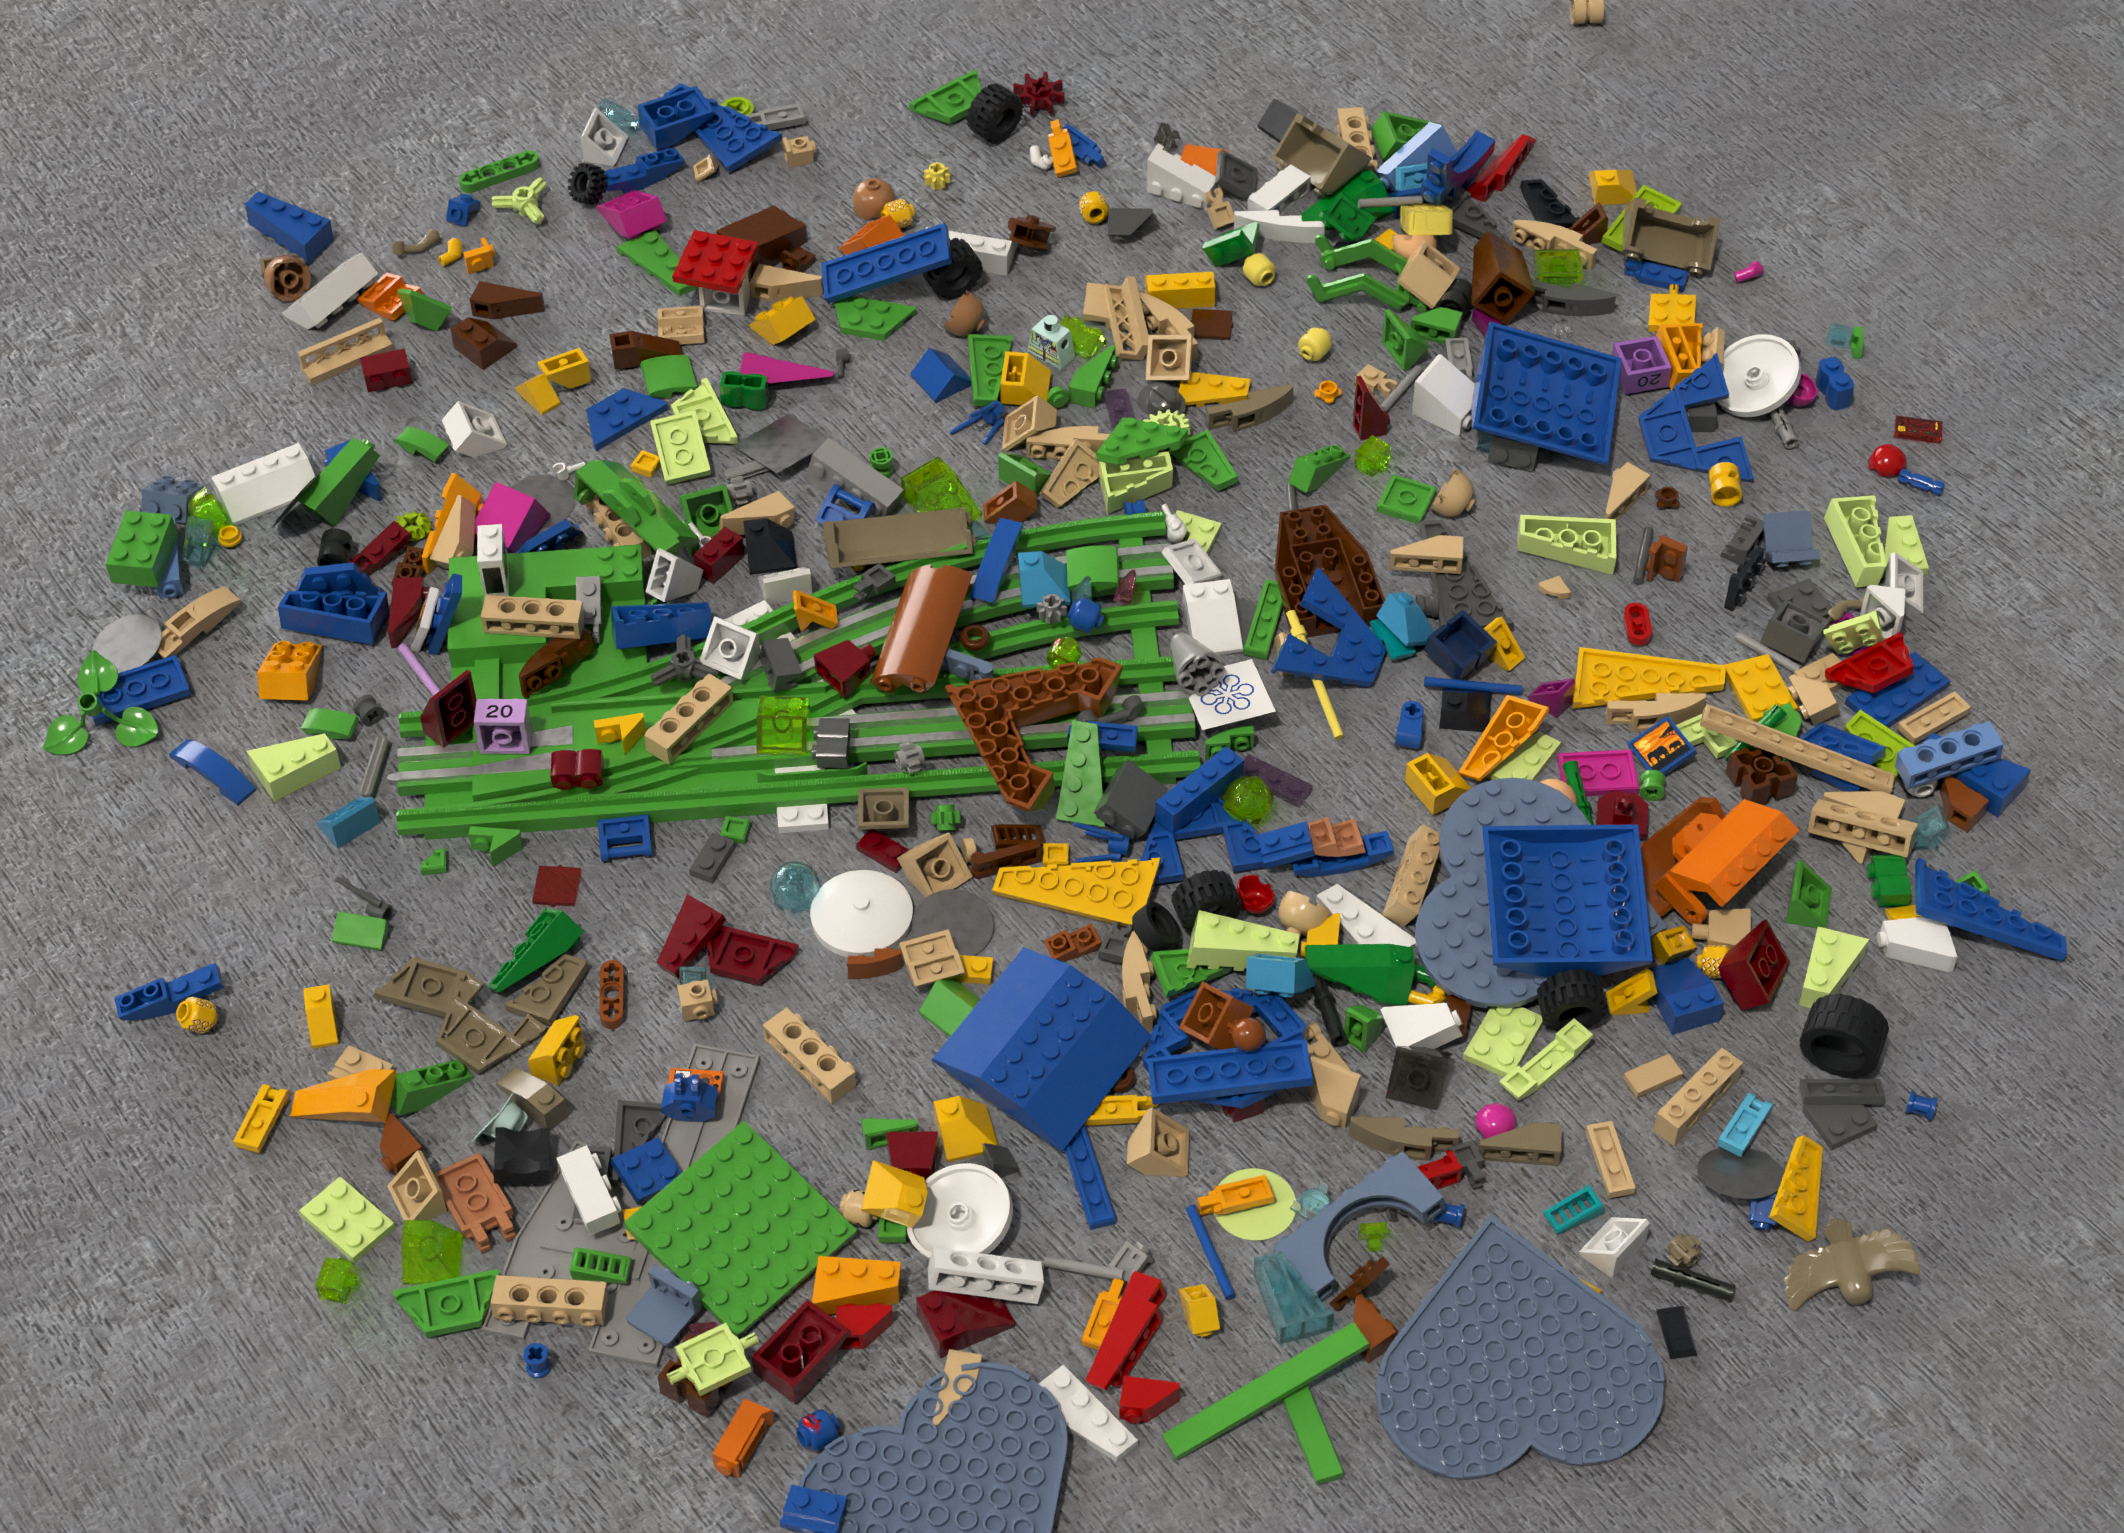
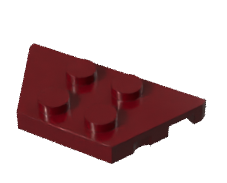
(747, 955)

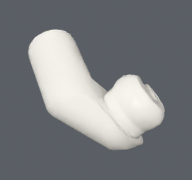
(1039, 161)

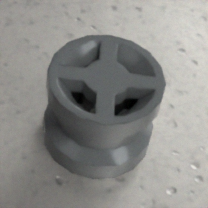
(1428, 604)
(368, 710)

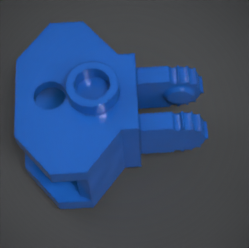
(689, 1099)

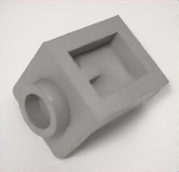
(1131, 1258)

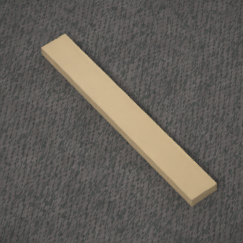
(1797, 749)

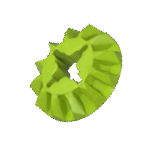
(740, 103)
(422, 522)

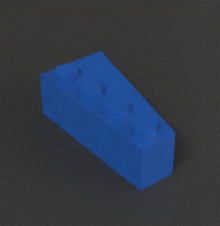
(290, 225)
(335, 615)
(659, 623)

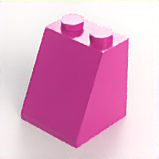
(517, 513)

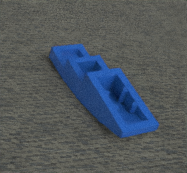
(996, 561)

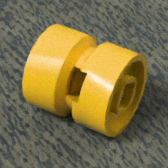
(1725, 484)

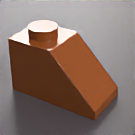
(1012, 503)
(396, 1145)

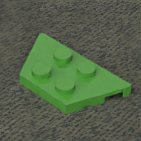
(949, 101)
(871, 317)
(448, 1303)

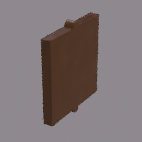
(1212, 324)

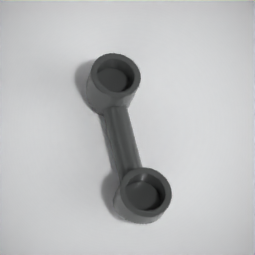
(1131, 705)

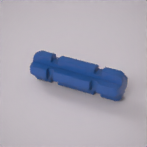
(1921, 482)

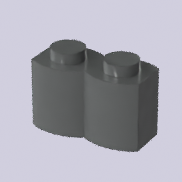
(833, 743)

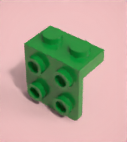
(1347, 218)
(1232, 244)

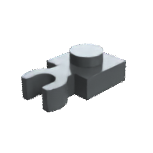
(1114, 944)

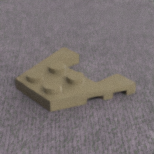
(475, 1037)

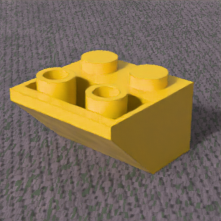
(782, 319)
(1023, 379)
(1435, 782)
(558, 1050)

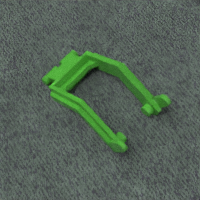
(1362, 282)

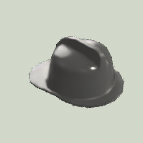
(1161, 397)

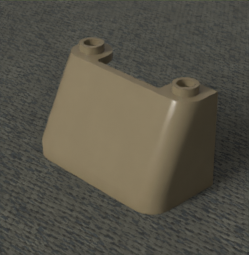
(1320, 155)
(1669, 237)

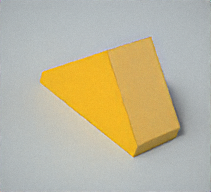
(539, 394)

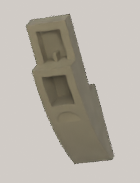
(1258, 408)
(1392, 1137)

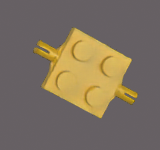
(1671, 309)

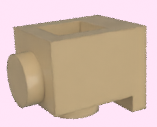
(798, 151)

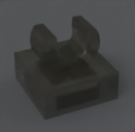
(1166, 137)

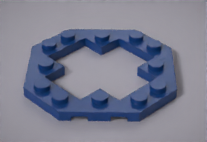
(1271, 1007)

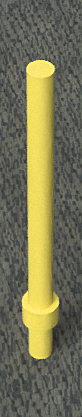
(1299, 631)

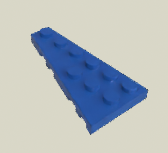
(732, 135)

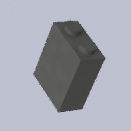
(1130, 800)

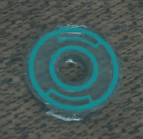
(618, 114)

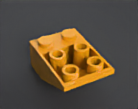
(289, 671)

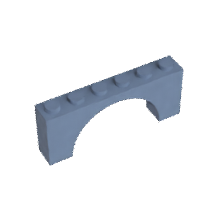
(1393, 1185)

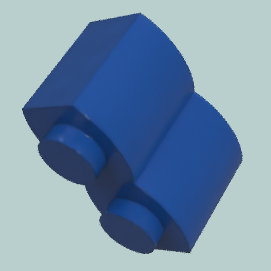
(1834, 383)

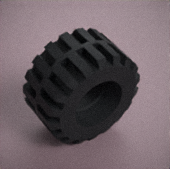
(994, 113)
(959, 276)
(1206, 892)
(1572, 996)

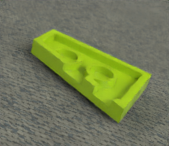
(1872, 730)

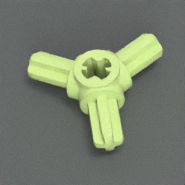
(524, 201)

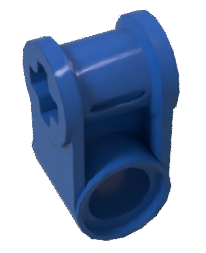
(1410, 725)

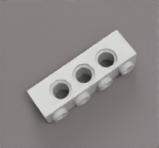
(985, 1275)

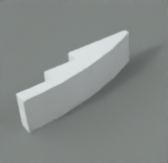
(1280, 227)

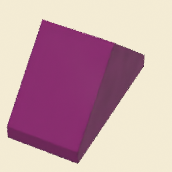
(1555, 695)

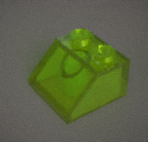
(783, 725)

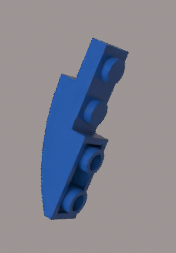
(646, 172)
(164, 997)

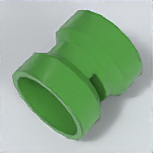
(881, 460)

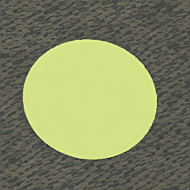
(1264, 1220)

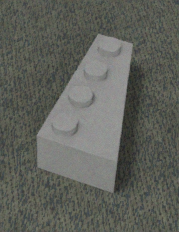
(836, 465)

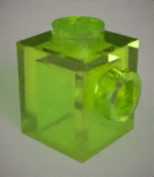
(1372, 456)
(336, 1280)

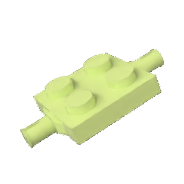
(713, 1359)

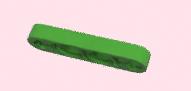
(528, 162)

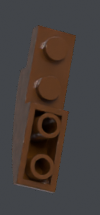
(551, 659)

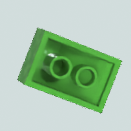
(1394, 131)

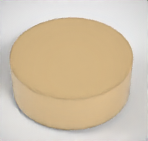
(968, 848)

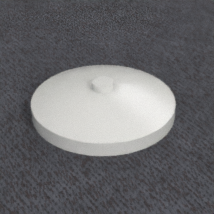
(1759, 375)
(861, 913)
(963, 1211)

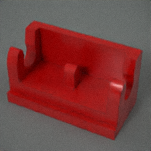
(1443, 1171)

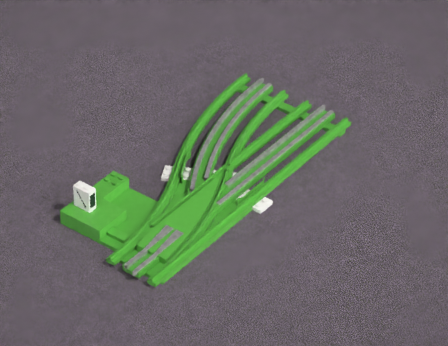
(721, 768)

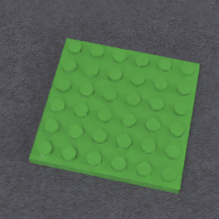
(740, 1228)

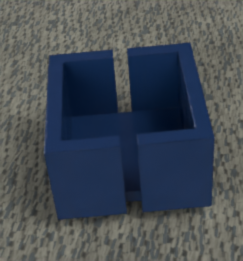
(1463, 648)

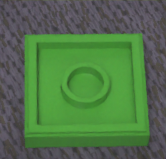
(1406, 499)

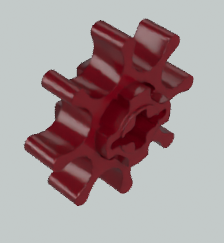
(1040, 93)

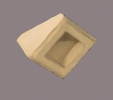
(705, 168)
(1858, 852)

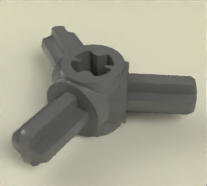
(682, 665)

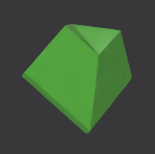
(423, 309)
(1402, 340)

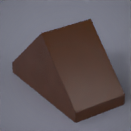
(1592, 225)

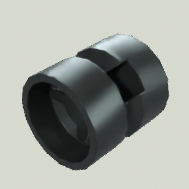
(1457, 296)
(334, 547)

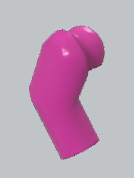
(1754, 270)

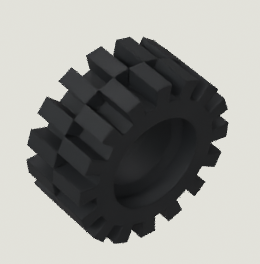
(578, 187)

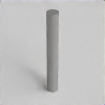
(1391, 201)
(1401, 388)
(1763, 650)
(1084, 1268)

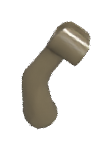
(430, 238)
(1838, 609)

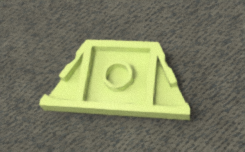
(711, 416)

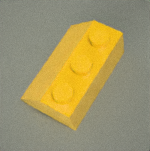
(1183, 289)

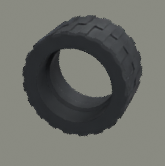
(1844, 1035)

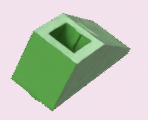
(1090, 379)
(1317, 467)
(426, 1085)

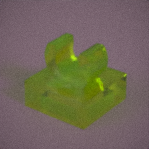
(1372, 1233)

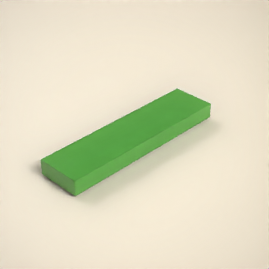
(1264, 621)
(1312, 1436)

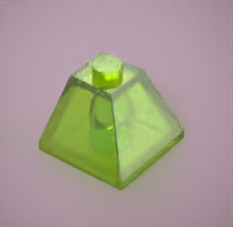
(429, 1252)

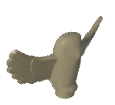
(1848, 1264)

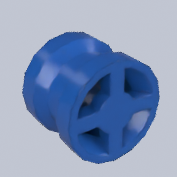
(1133, 508)

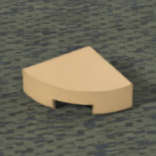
(1554, 587)

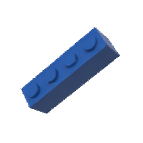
(1198, 790)

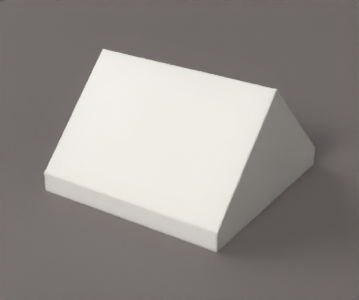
(602, 140)
(1905, 575)
(780, 586)
(1888, 604)
(730, 648)
(1615, 1244)

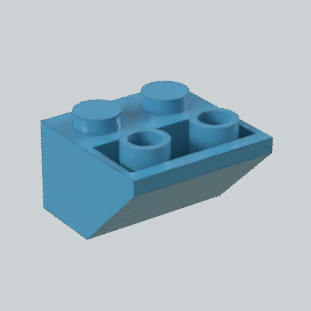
(1278, 974)

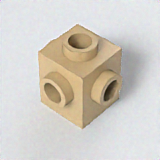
(696, 1000)

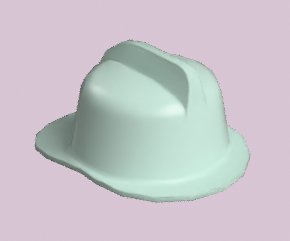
(509, 1117)

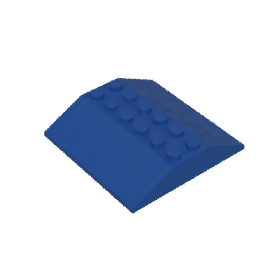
(1546, 393)
(1566, 898)
(1044, 1046)

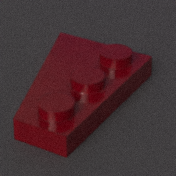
(689, 935)

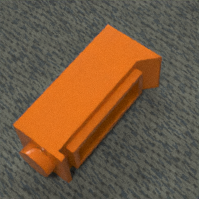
(741, 1437)

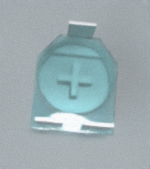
(1311, 1201)

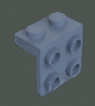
(170, 497)
(1788, 538)
(665, 1306)

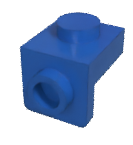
(460, 207)
(1760, 1210)

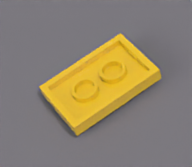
(1758, 686)

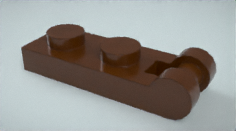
(1018, 855)

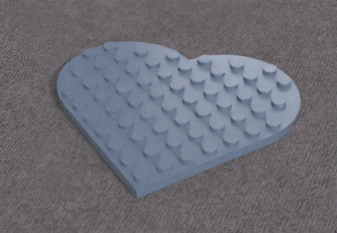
(1455, 918)
(1516, 1361)
(981, 1471)

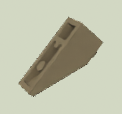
(534, 1097)
(1527, 1144)

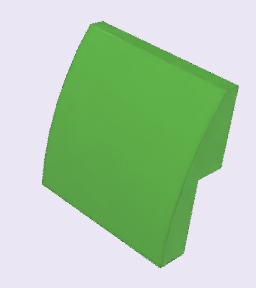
(668, 375)
(1094, 561)

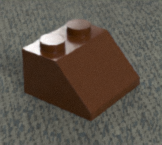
(481, 342)

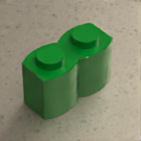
(744, 390)
(1889, 880)

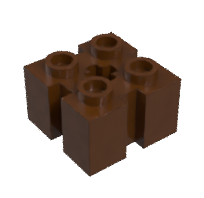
(1761, 775)
(685, 1389)

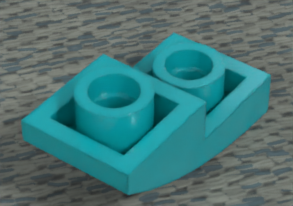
(1395, 647)

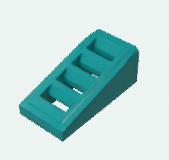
(1586, 1215)

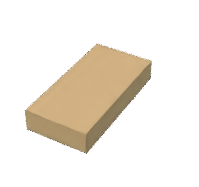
(1653, 1075)

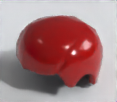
(1887, 460)
(1254, 895)

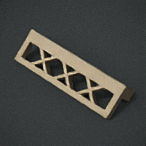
(1133, 321)
(345, 355)

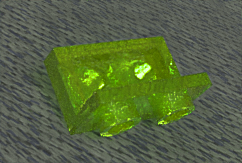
(1084, 339)

